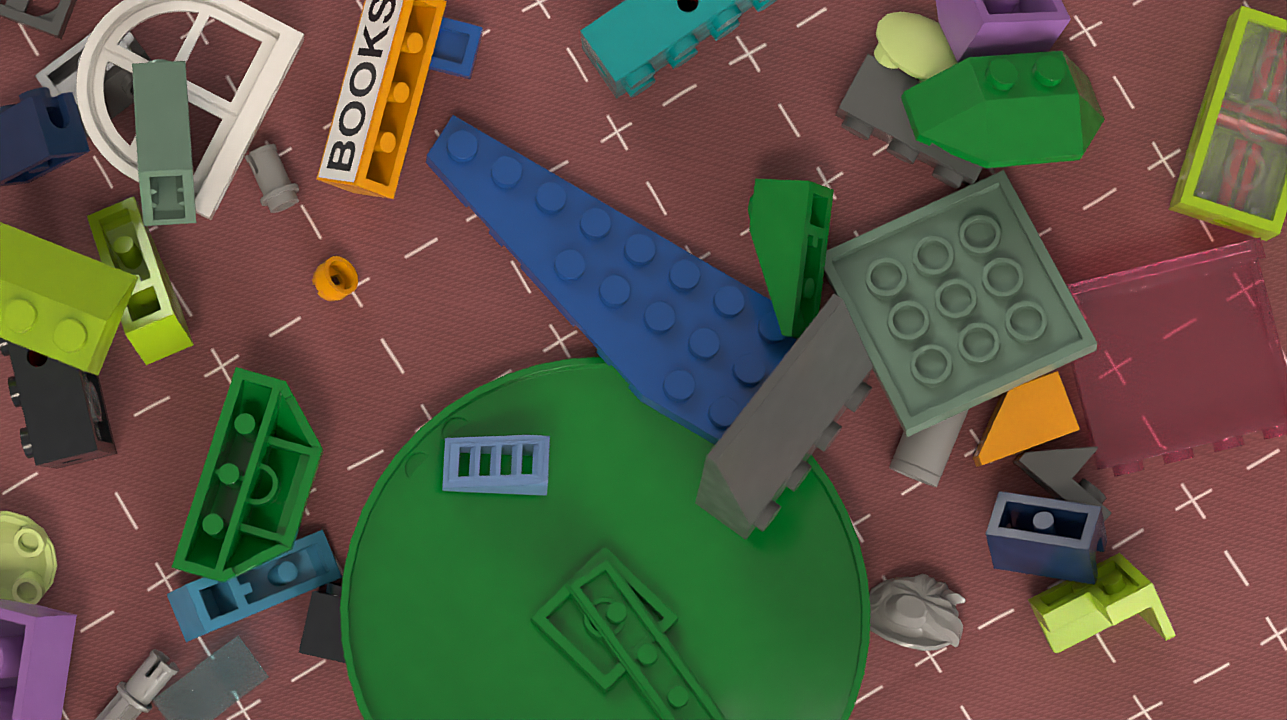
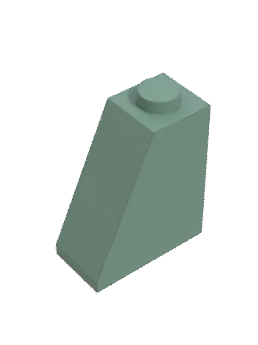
(163, 142)

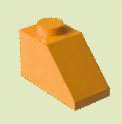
(1026, 418)

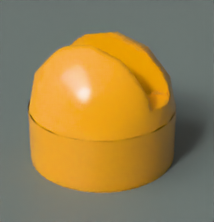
(332, 268)

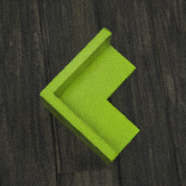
(1080, 610)

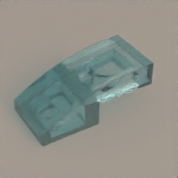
(212, 685)

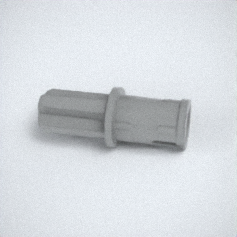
(140, 689)

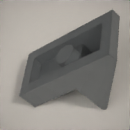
(1055, 471)

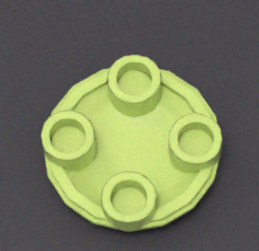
(913, 45)
(26, 559)

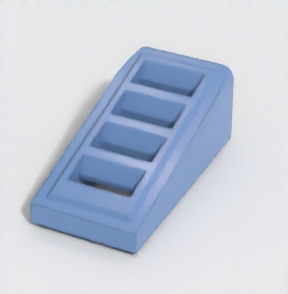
(495, 483)

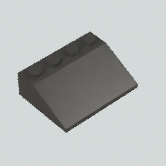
(786, 423)

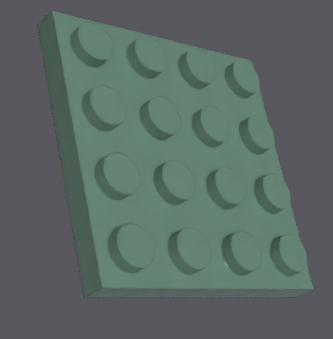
(957, 303)

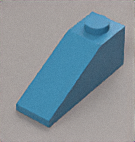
(213, 604)

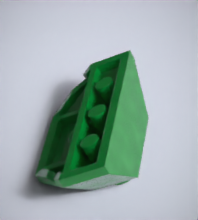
(1007, 110)
(251, 481)

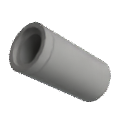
(927, 451)

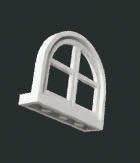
(239, 118)

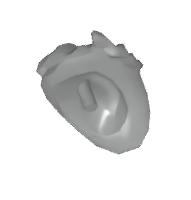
(916, 612)

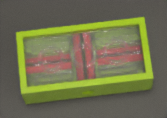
(1239, 141)

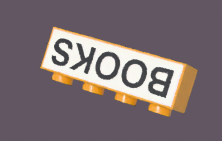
(380, 95)

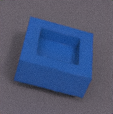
(456, 48)

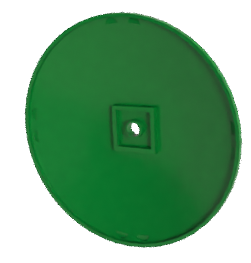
(464, 596)

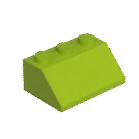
(59, 300)

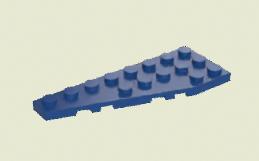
(657, 314)

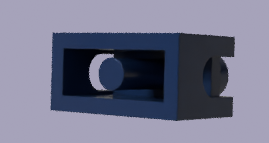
(39, 136)
(1046, 537)

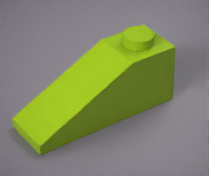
(153, 314)

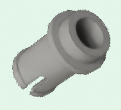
(272, 179)

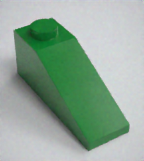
(791, 244)

